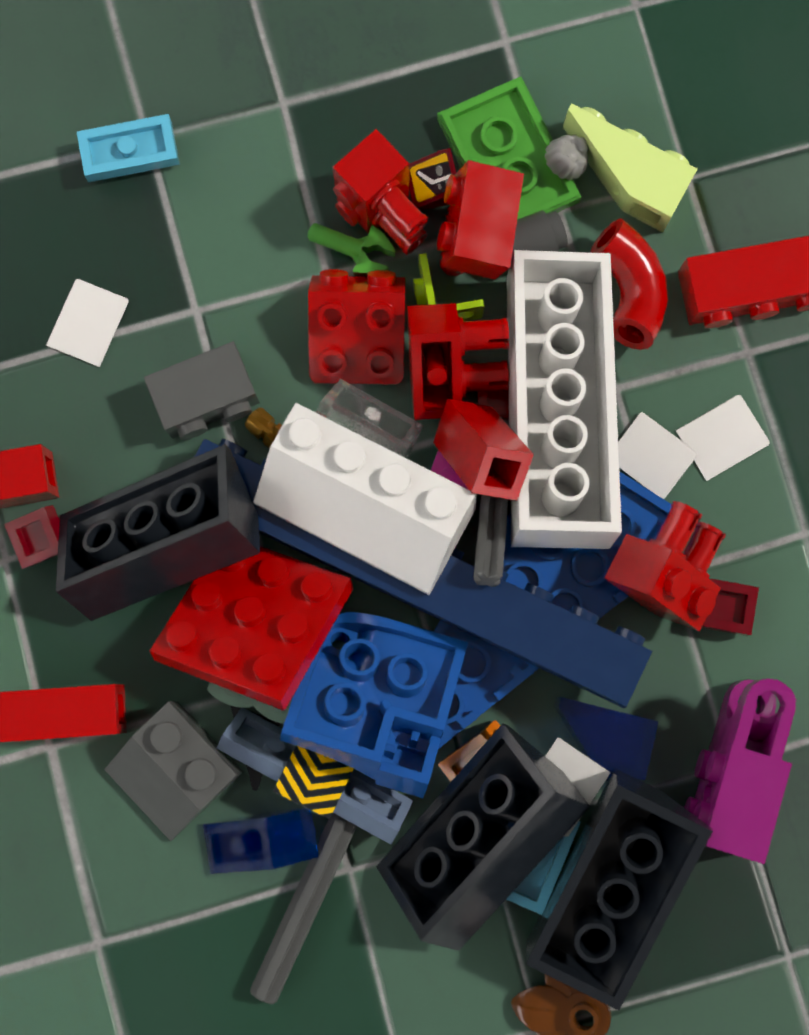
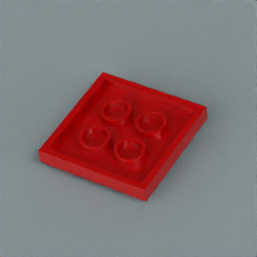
(254, 625)

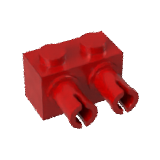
(375, 192)
(480, 220)
(436, 352)
(664, 576)

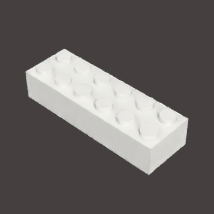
(564, 399)

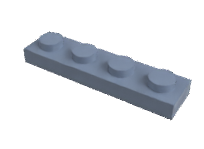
(362, 801)

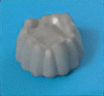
(567, 156)

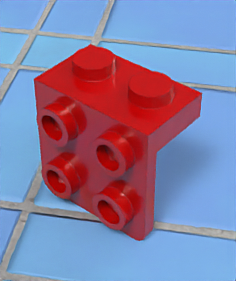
(356, 327)

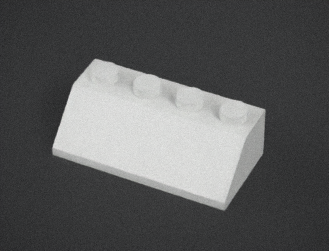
(363, 498)

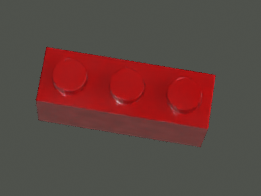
(746, 282)

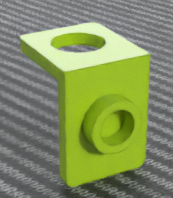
(425, 295)

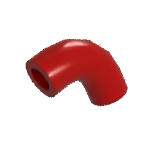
(640, 285)

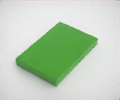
(509, 133)

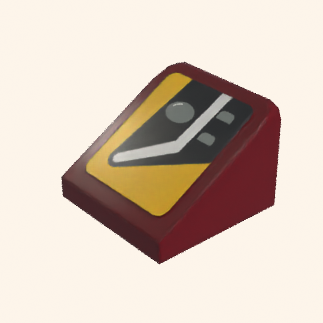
(429, 179)

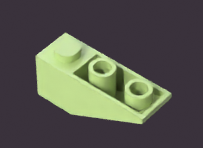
(635, 173)

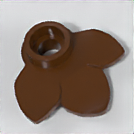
(553, 1010)

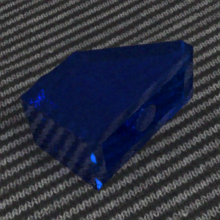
(609, 736)
(261, 841)

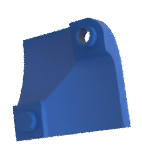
(378, 699)

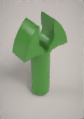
(354, 247)

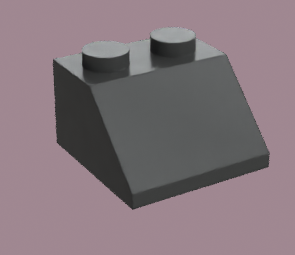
(172, 769)

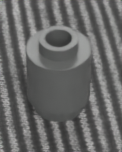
(540, 232)

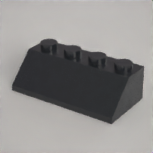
(156, 535)
(480, 839)
(616, 890)

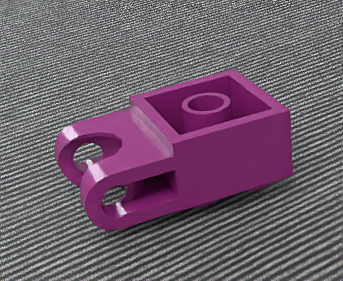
(744, 768)

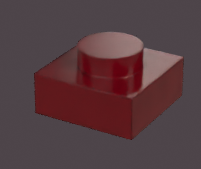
(35, 536)
(733, 608)

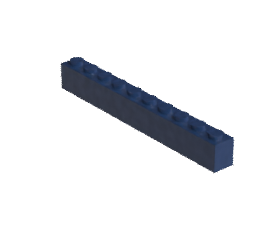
(502, 616)

